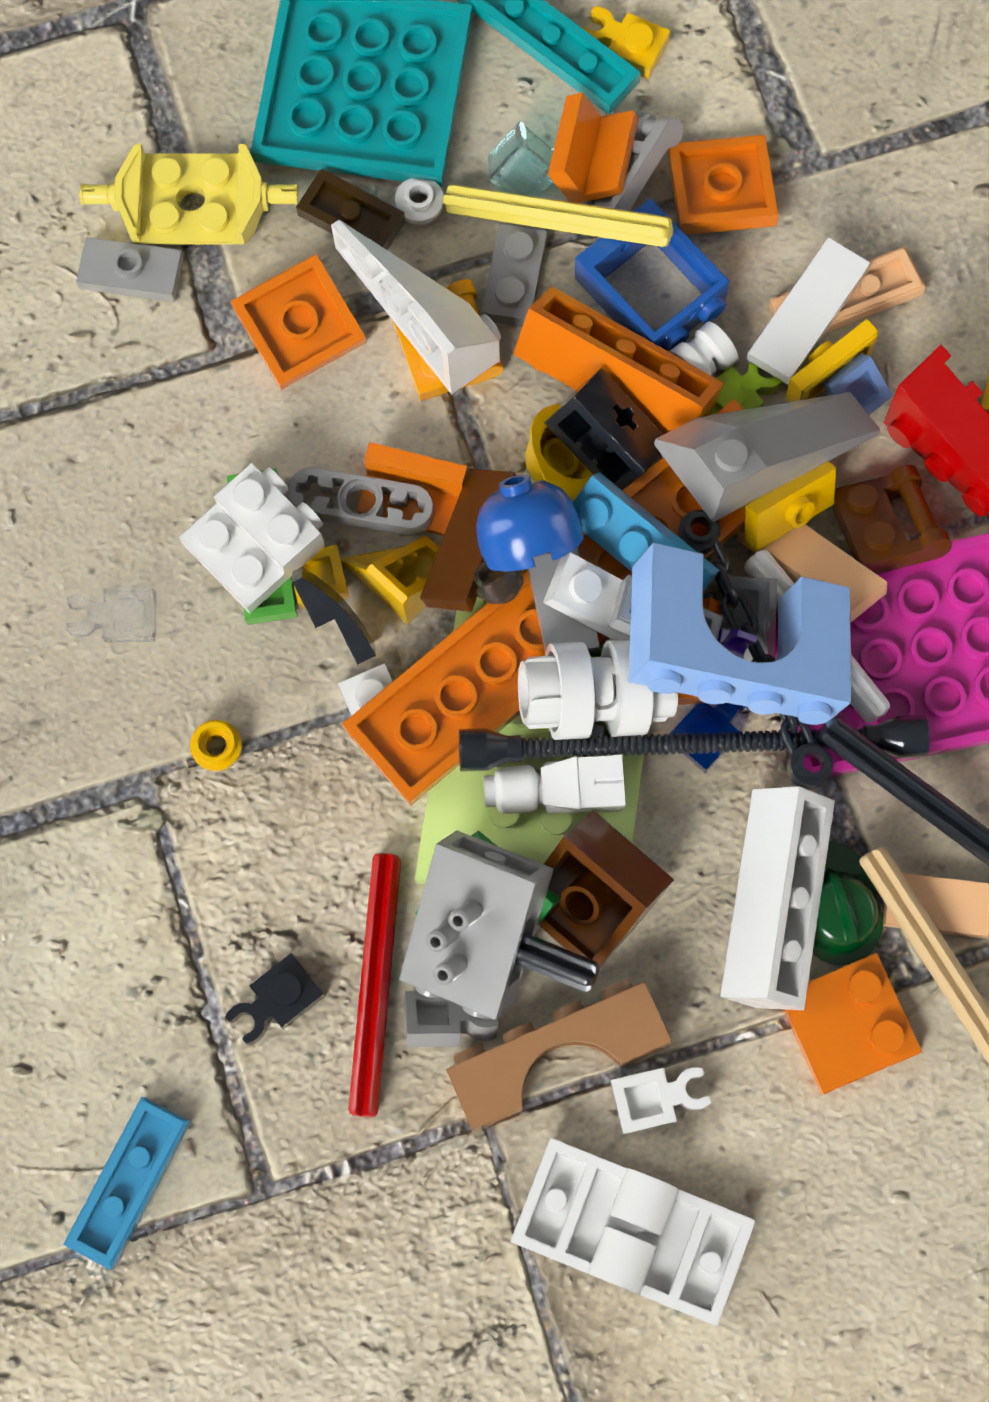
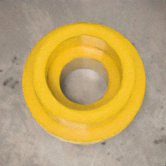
(216, 730)

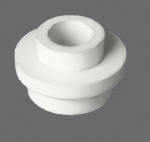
(423, 212)

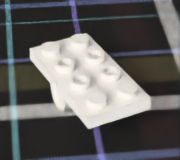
(633, 1231)

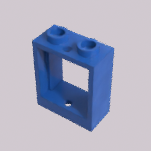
(609, 254)

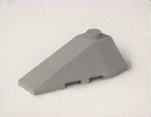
(755, 450)

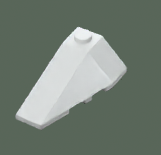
(433, 319)

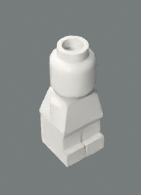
(560, 786)

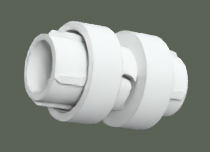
(573, 691)

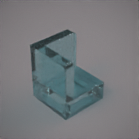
(521, 163)

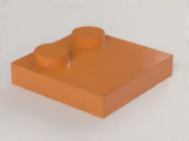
(722, 185)
(298, 321)
(852, 1025)

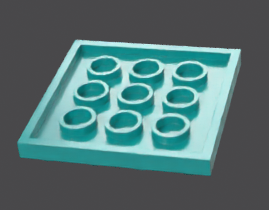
(363, 87)

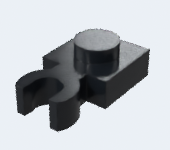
(282, 994)

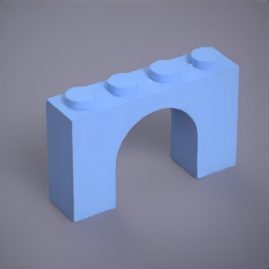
(679, 654)

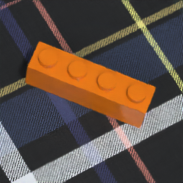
(576, 341)

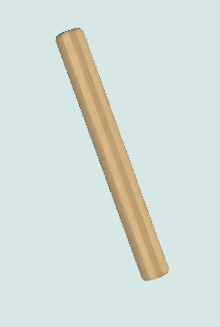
(929, 944)

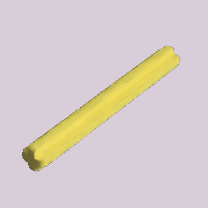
(559, 215)

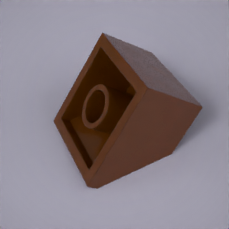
(602, 888)

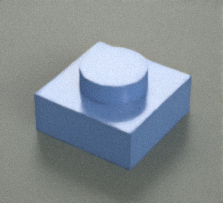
(863, 381)

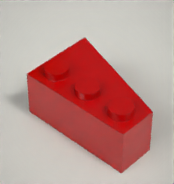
(944, 427)

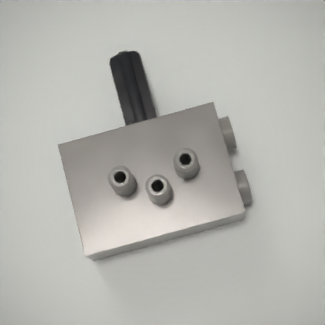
(480, 929)

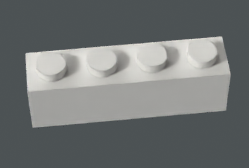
(778, 898)

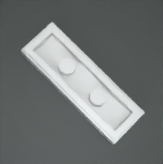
(808, 311)

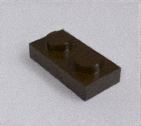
(336, 199)

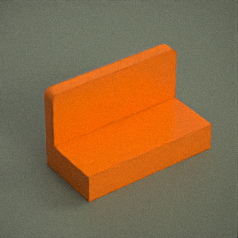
(591, 151)
(438, 477)

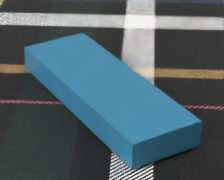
(127, 1183)

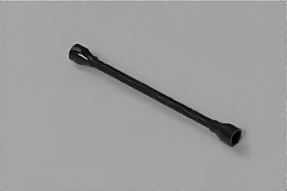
(487, 749)

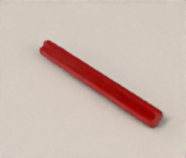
(374, 985)

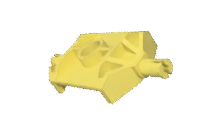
(153, 185)

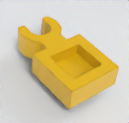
(634, 39)

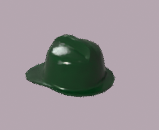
(848, 910)

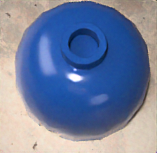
(526, 522)

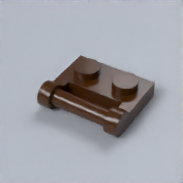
(873, 526)

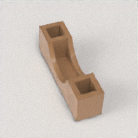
(620, 1026)

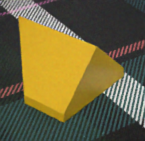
(396, 575)

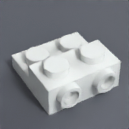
(254, 536)

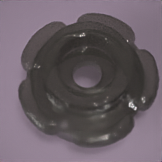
(497, 586)

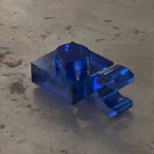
(708, 719)

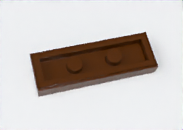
(452, 573)

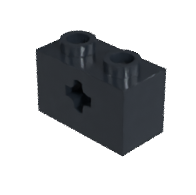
(606, 430)

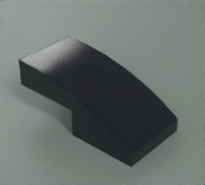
(326, 605)

